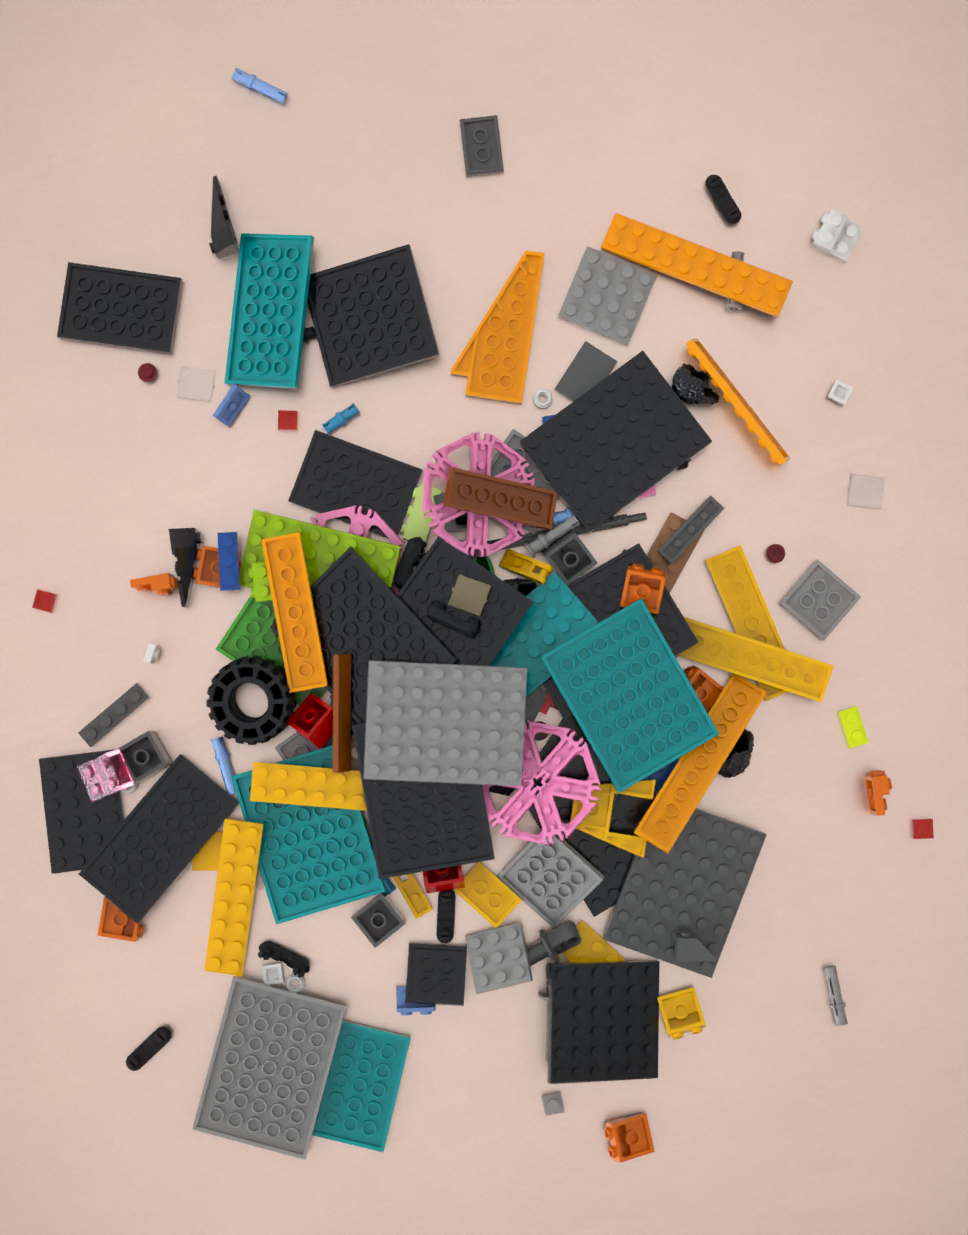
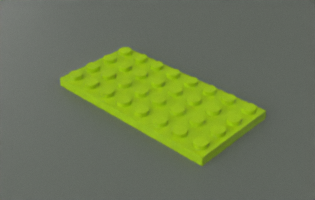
(320, 545)

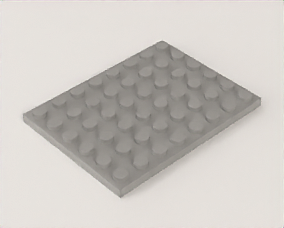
(445, 723)
(269, 1067)

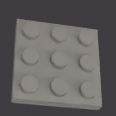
(820, 600)
(498, 958)

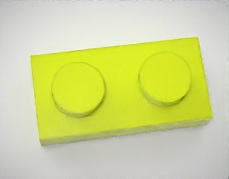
(853, 727)

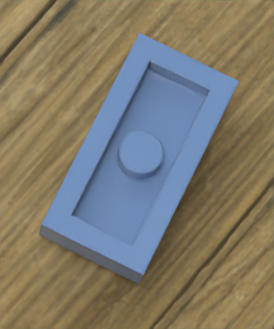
(231, 405)

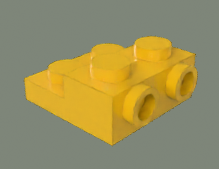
(681, 1013)

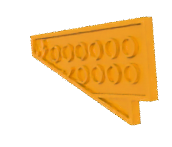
(500, 346)

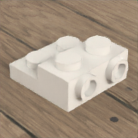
(836, 235)

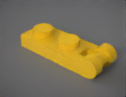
(525, 566)
(413, 895)

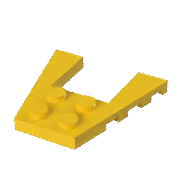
(598, 820)

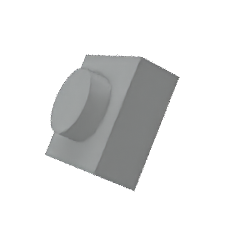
(552, 1103)

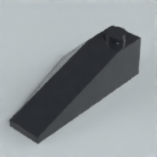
(222, 232)
(185, 547)

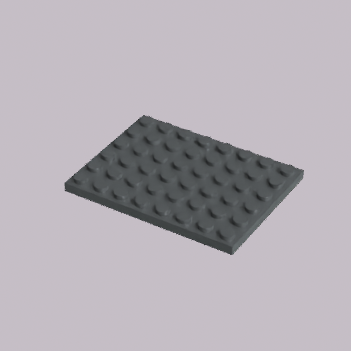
(686, 890)

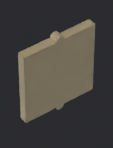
(469, 595)

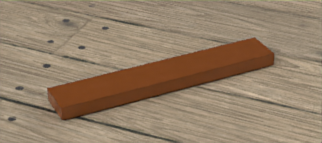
(341, 712)

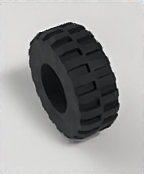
(229, 716)

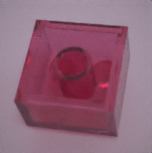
(105, 775)

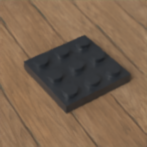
(436, 974)

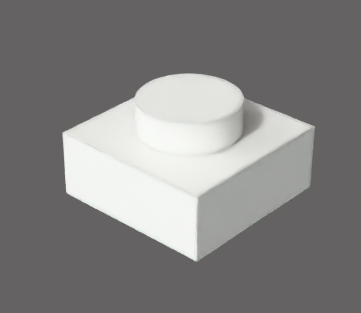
(840, 392)
(152, 653)
(272, 973)

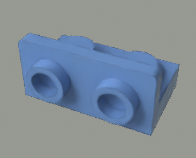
(408, 1008)

